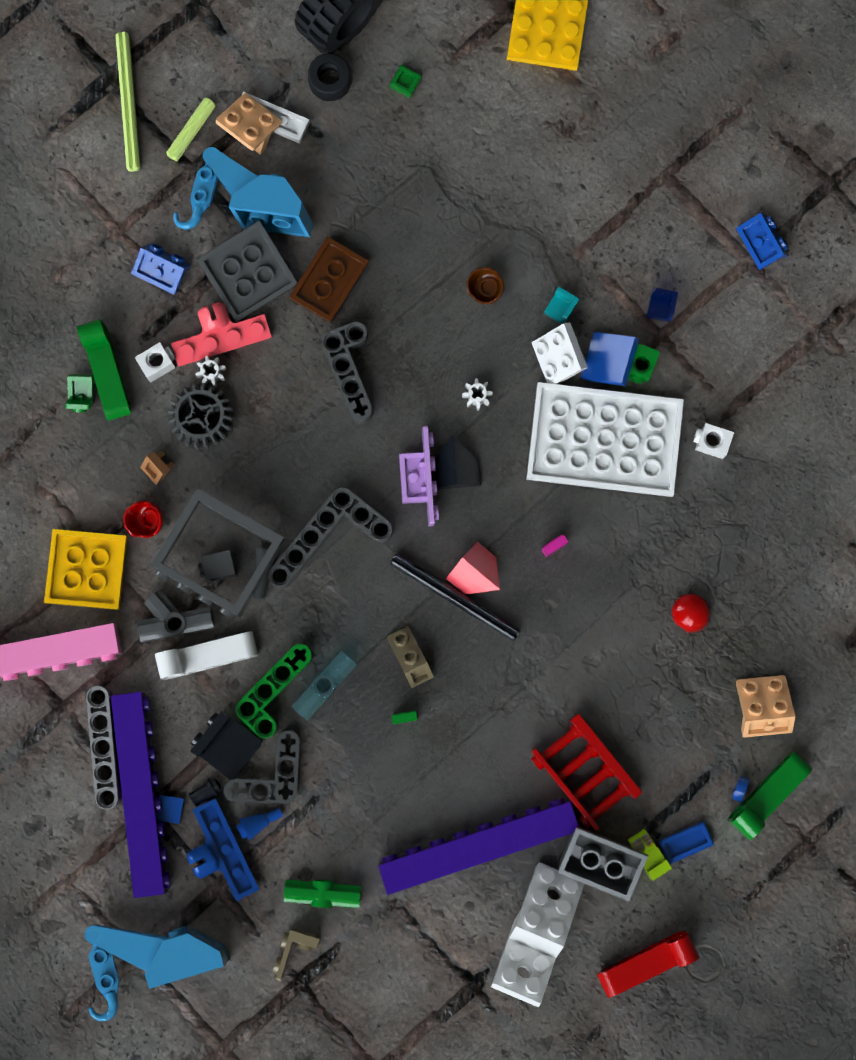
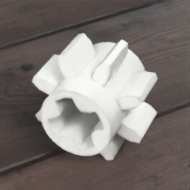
(209, 364)
(477, 401)

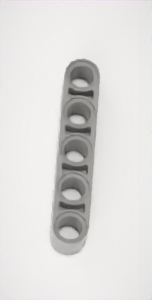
(98, 759)

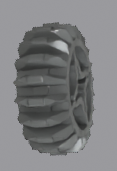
(190, 397)

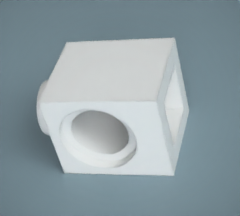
(145, 359)
(723, 436)

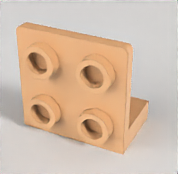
(765, 706)

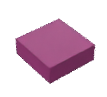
(554, 545)

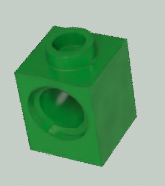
(647, 355)

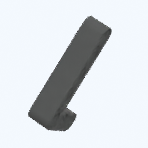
(324, 531)

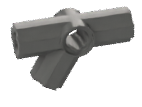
(165, 613)

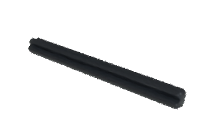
(455, 597)

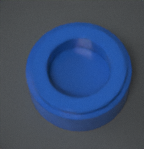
(740, 789)

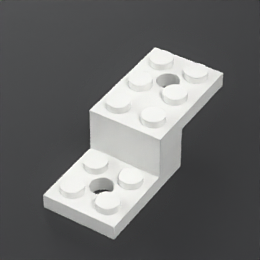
(537, 935)

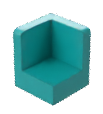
(561, 306)

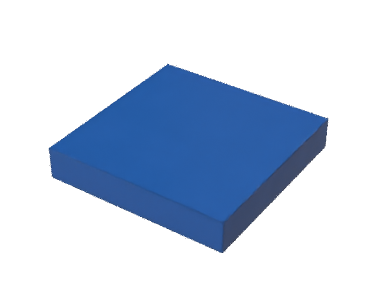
(610, 358)

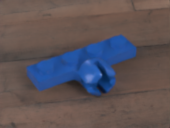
(221, 852)

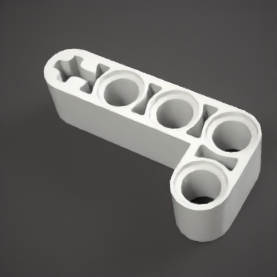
(205, 656)

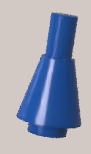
(252, 825)

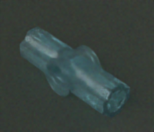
(312, 698)

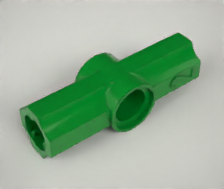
(322, 893)

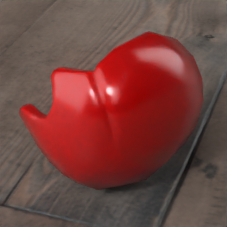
(143, 519)
(691, 613)

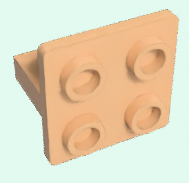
(249, 123)

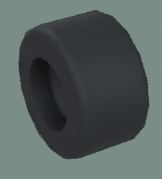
(333, 91)

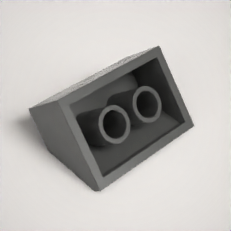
(602, 863)

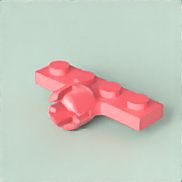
(219, 335)

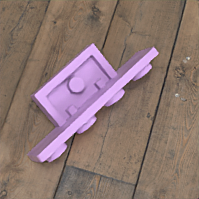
(416, 477)

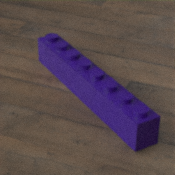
(139, 794)
(477, 847)

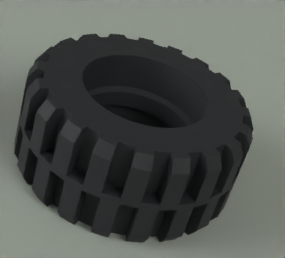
(333, 22)

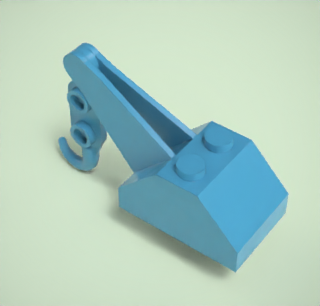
(252, 197)
(162, 957)

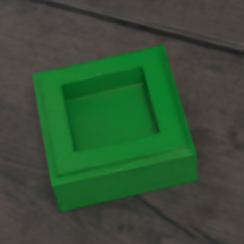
(405, 81)
(404, 717)

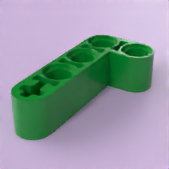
(105, 369)
(278, 687)
(768, 795)

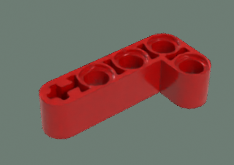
(648, 963)

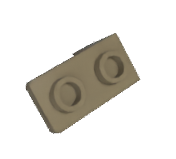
(410, 657)
(304, 941)

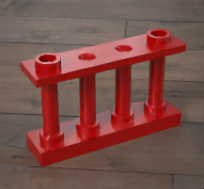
(609, 769)

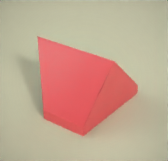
(475, 572)

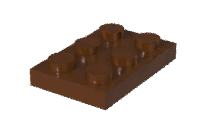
(329, 280)

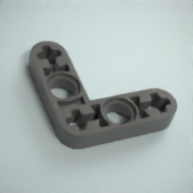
(272, 785)

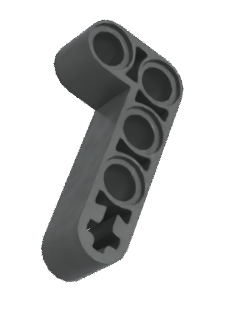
(351, 375)

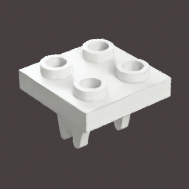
(559, 354)

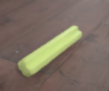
(190, 129)

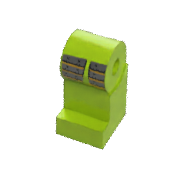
(656, 863)

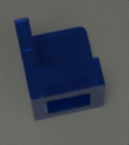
(662, 304)

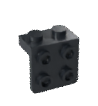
(225, 745)

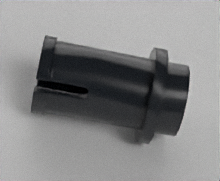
(205, 791)

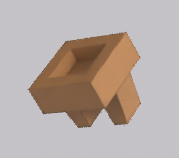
(155, 467)

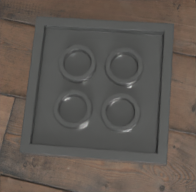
(247, 271)

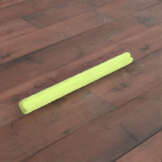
(127, 101)

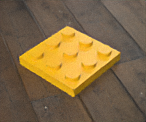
(547, 32)
(85, 569)

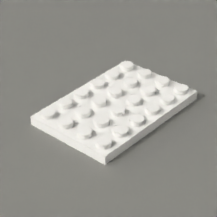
(605, 439)

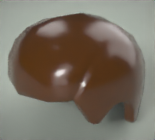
(485, 285)

